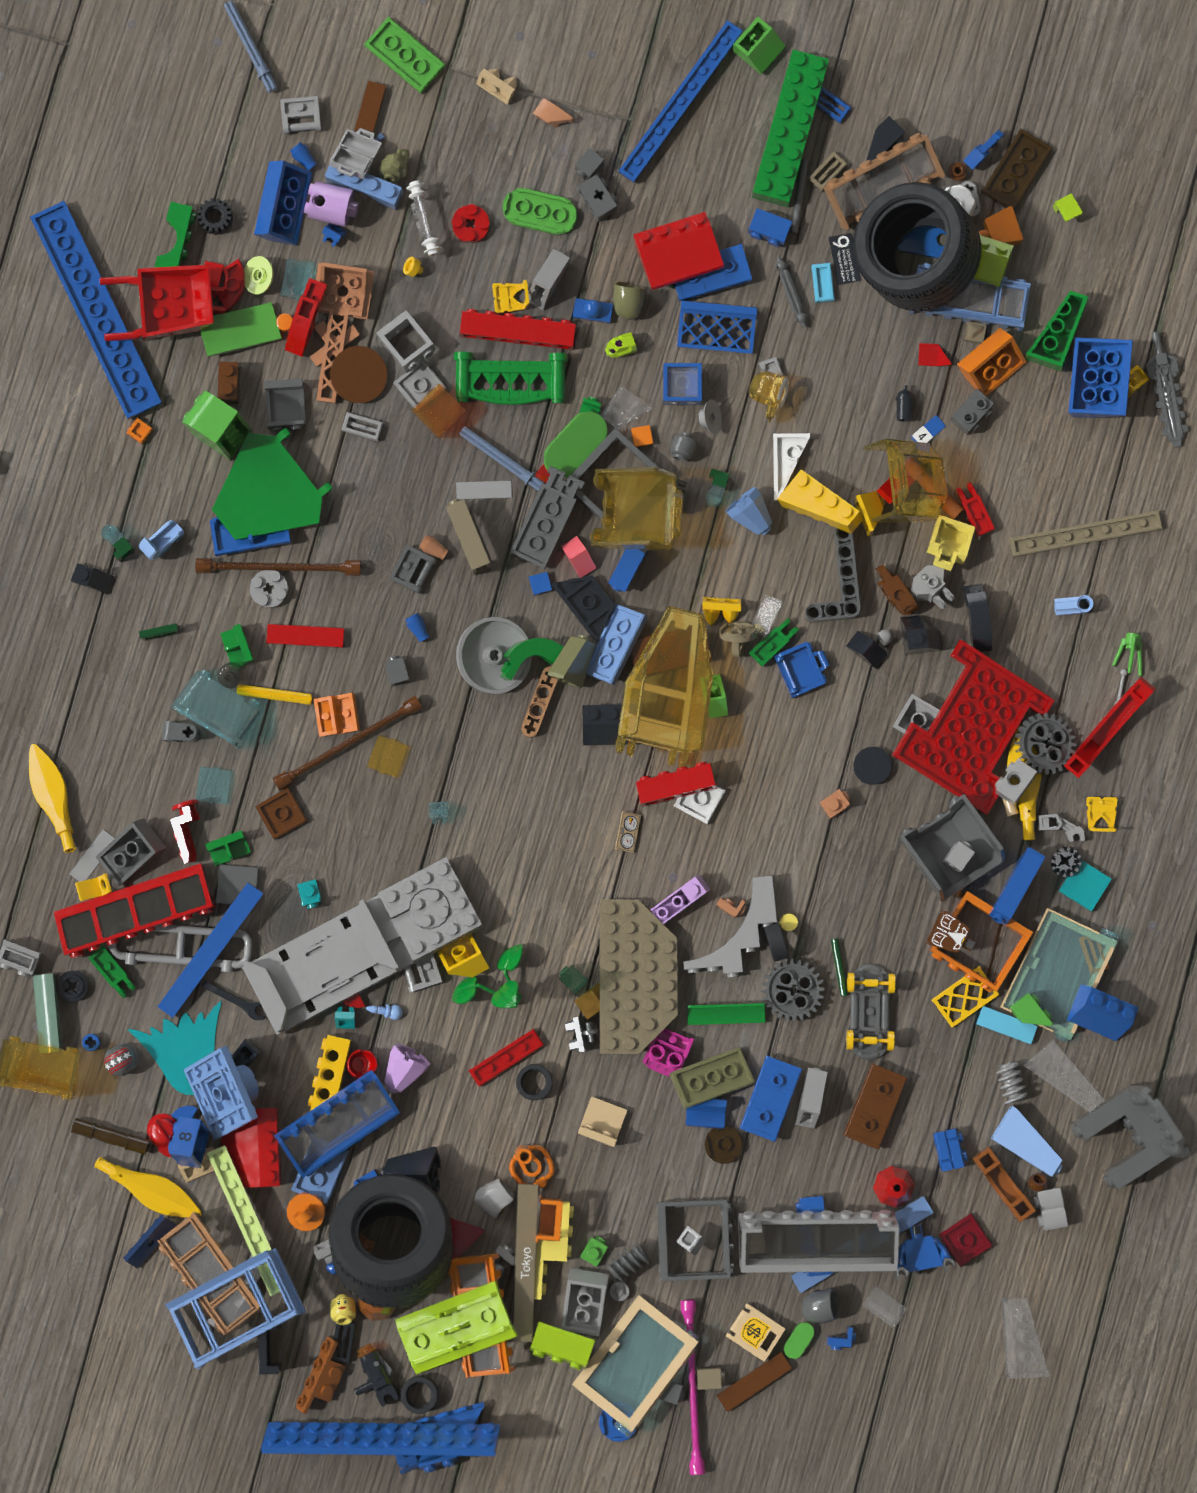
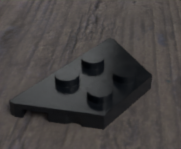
(587, 603)

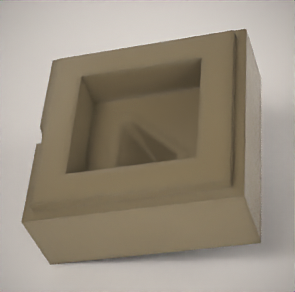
(975, 332)

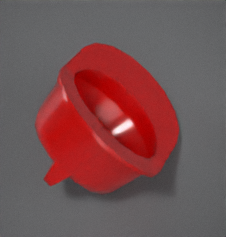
(161, 1132)

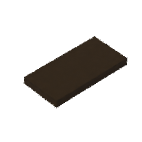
(1016, 169)

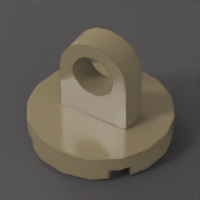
(738, 634)

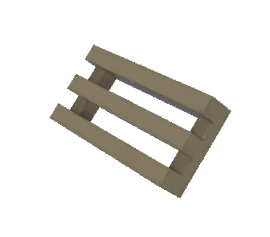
(816, 183)

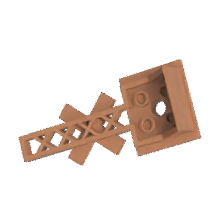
(354, 305)

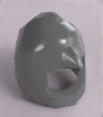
(821, 1306)

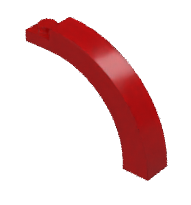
(1108, 727)

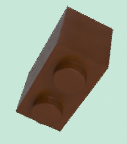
(229, 382)

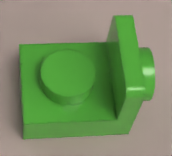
(594, 1250)

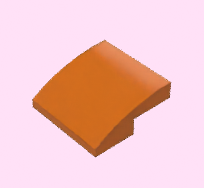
(336, 714)

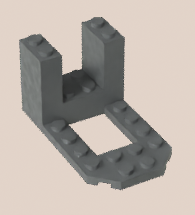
(1150, 1129)

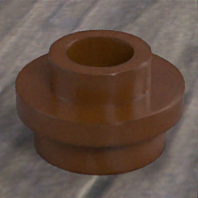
(957, 177)
(1037, 1182)

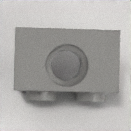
(1010, 792)
(958, 856)

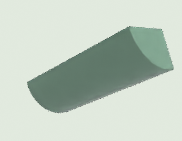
(47, 1010)

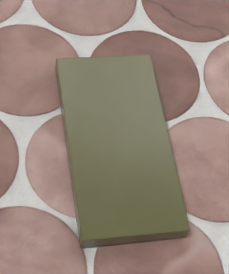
(712, 1078)

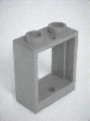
(395, 327)

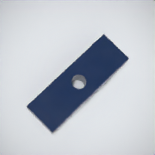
(149, 1241)

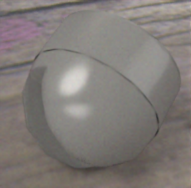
(885, 636)

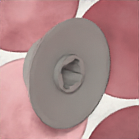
(711, 417)

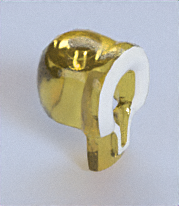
(769, 390)

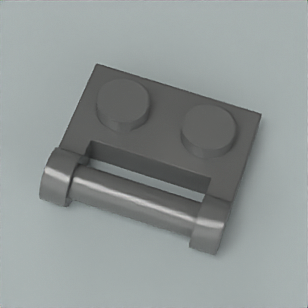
(407, 566)

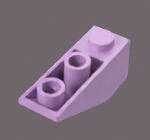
(680, 899)

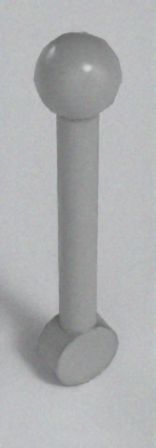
(1124, 672)

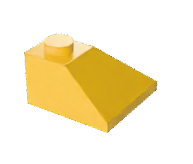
(870, 506)
(463, 958)

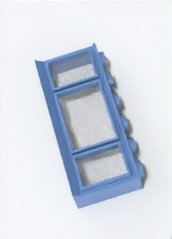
(988, 303)

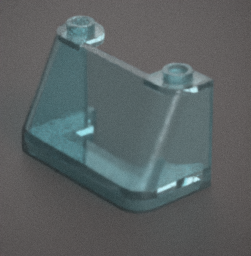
(217, 708)

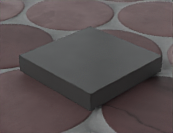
(233, 880)

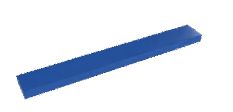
(210, 949)

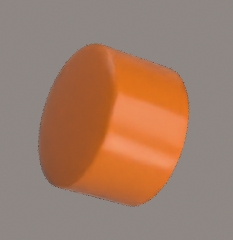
(284, 322)

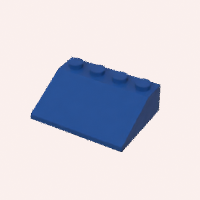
(1100, 377)

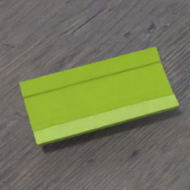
(455, 1327)

